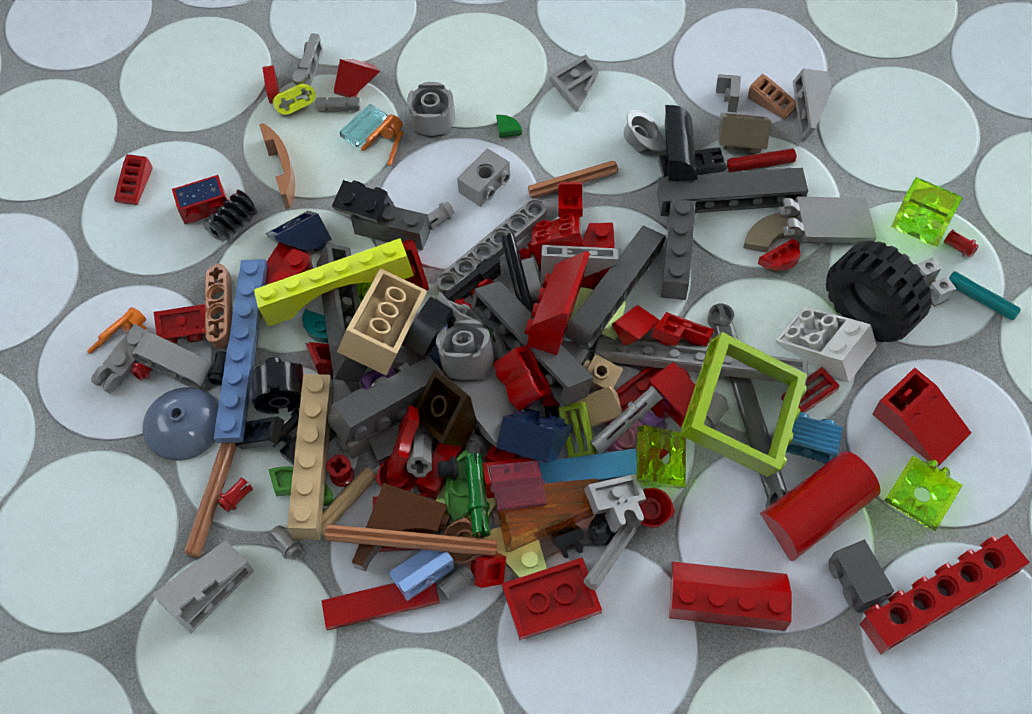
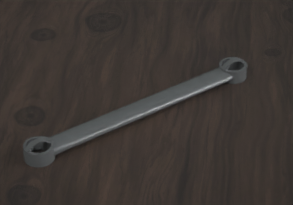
(749, 406)

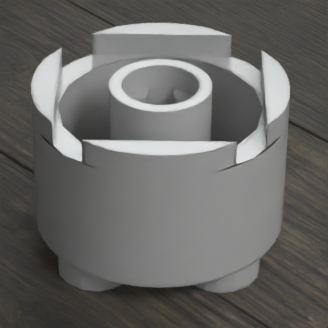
(431, 109)
(465, 350)

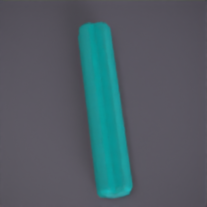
(984, 296)

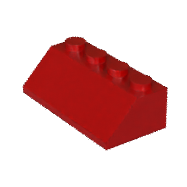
(556, 304)
(730, 596)

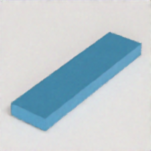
(599, 466)

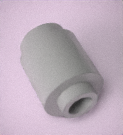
(716, 410)

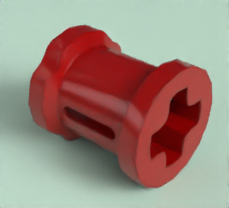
(340, 470)

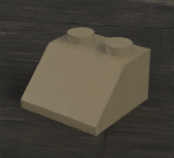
(744, 131)

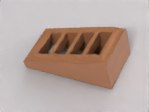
(758, 93)

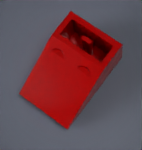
(922, 417)

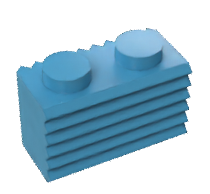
(815, 438)

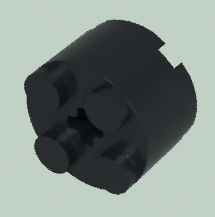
(276, 386)

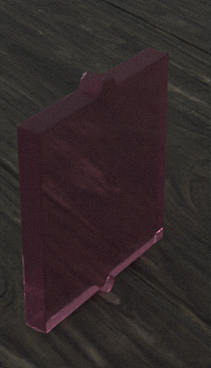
(517, 485)

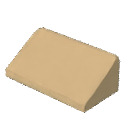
(601, 407)

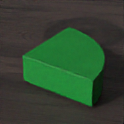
(508, 126)

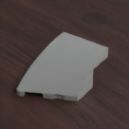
(489, 403)

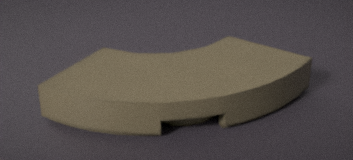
(766, 232)

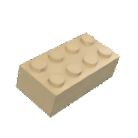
(382, 321)

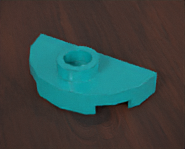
(315, 325)

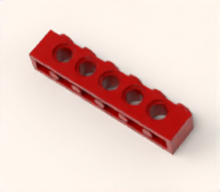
(886, 634)

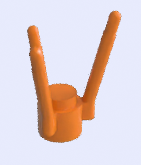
(389, 128)
(130, 318)

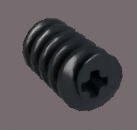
(230, 215)

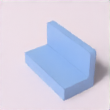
(421, 571)

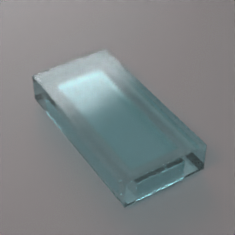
(363, 125)

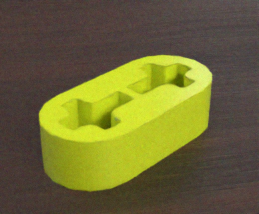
(296, 104)

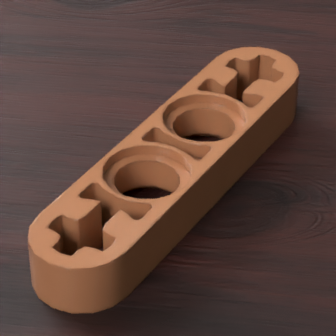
(213, 306)

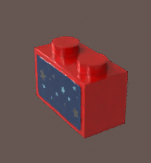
(199, 198)

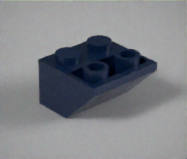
(533, 435)

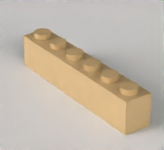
(310, 458)

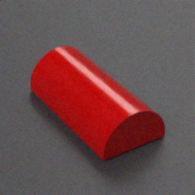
(821, 503)

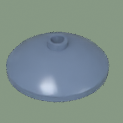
(187, 434)

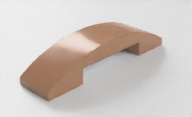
(286, 181)

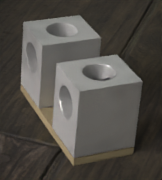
(940, 292)

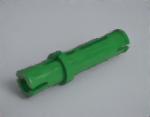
(477, 498)

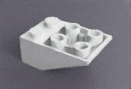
(829, 342)

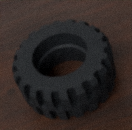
(880, 289)

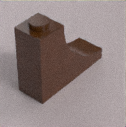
(404, 512)

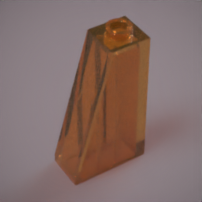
(564, 507)

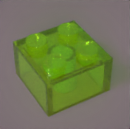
(926, 211)

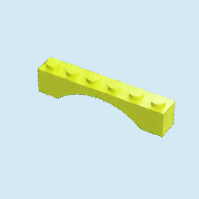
(286, 297)

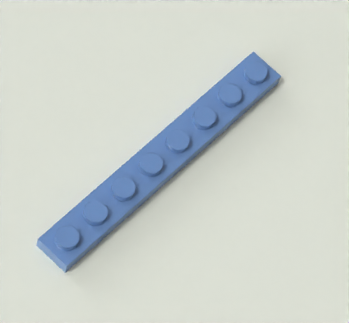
(240, 354)

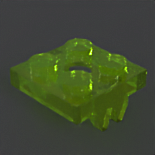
(650, 468)
(928, 476)

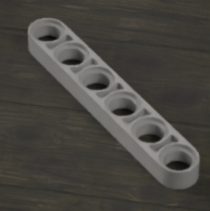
(488, 244)

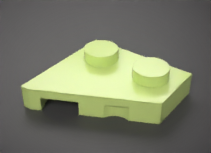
(523, 560)

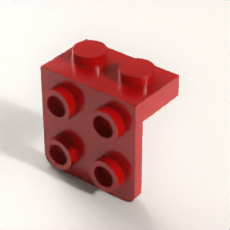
(559, 232)

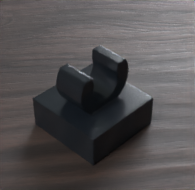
(567, 537)

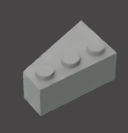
(204, 586)

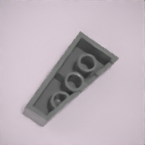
(382, 403)

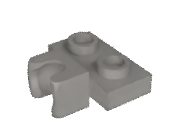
(619, 499)

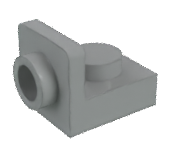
(730, 87)

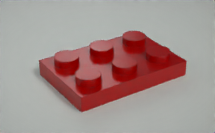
(550, 599)

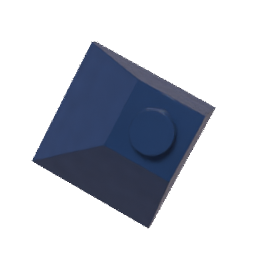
(302, 231)

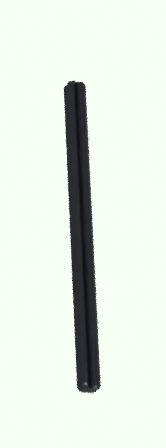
(520, 288)

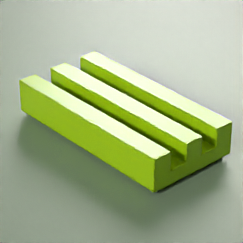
(587, 429)

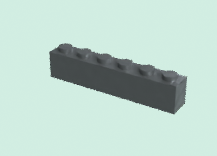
(734, 190)
(339, 310)
(505, 313)

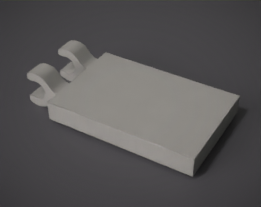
(828, 219)

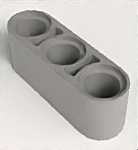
(172, 360)

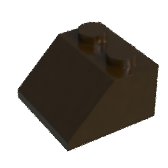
(446, 410)

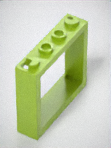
(693, 425)

